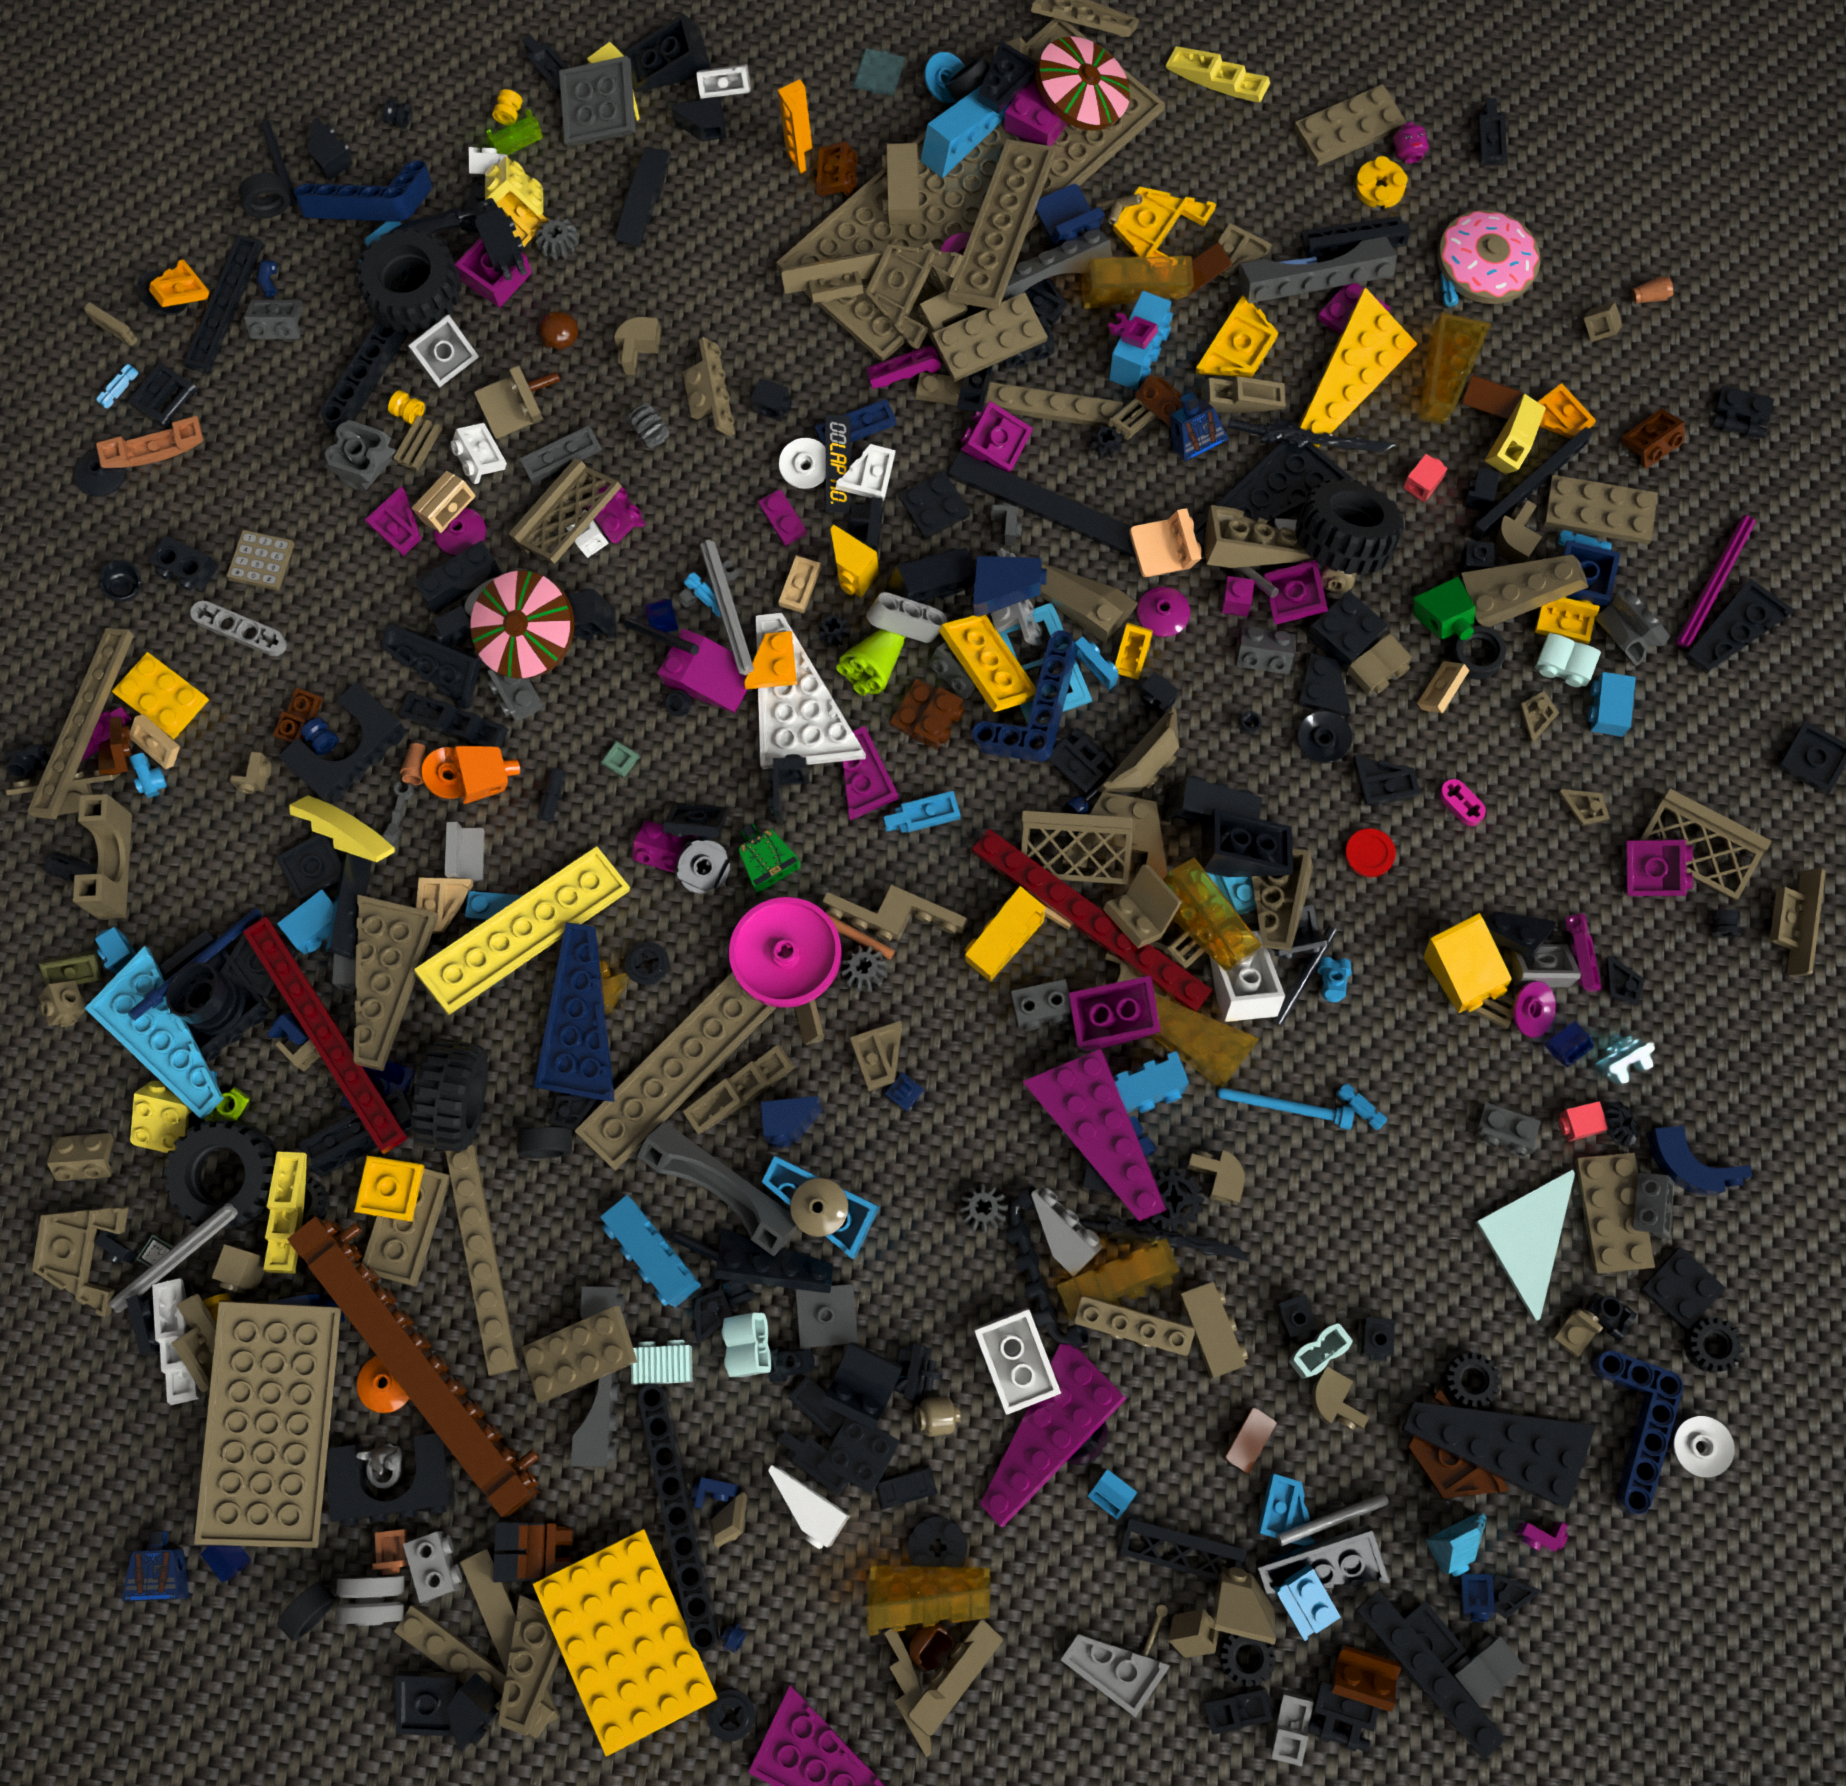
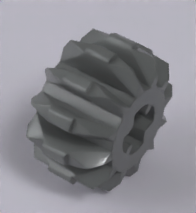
(556, 238)
(648, 425)
(854, 965)
(981, 1218)

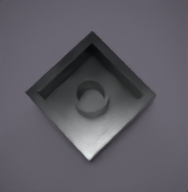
(1347, 630)

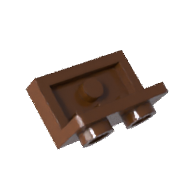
(114, 754)

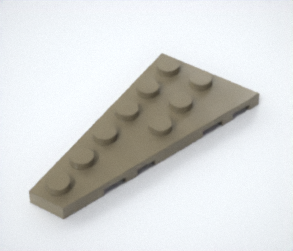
(387, 952)

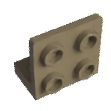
(509, 404)
(1145, 908)

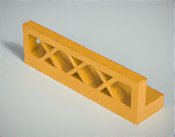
(795, 122)

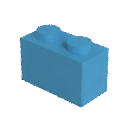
(1612, 704)
(309, 923)

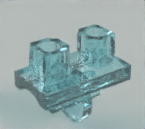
(1624, 1052)

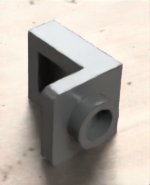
(1007, 513)

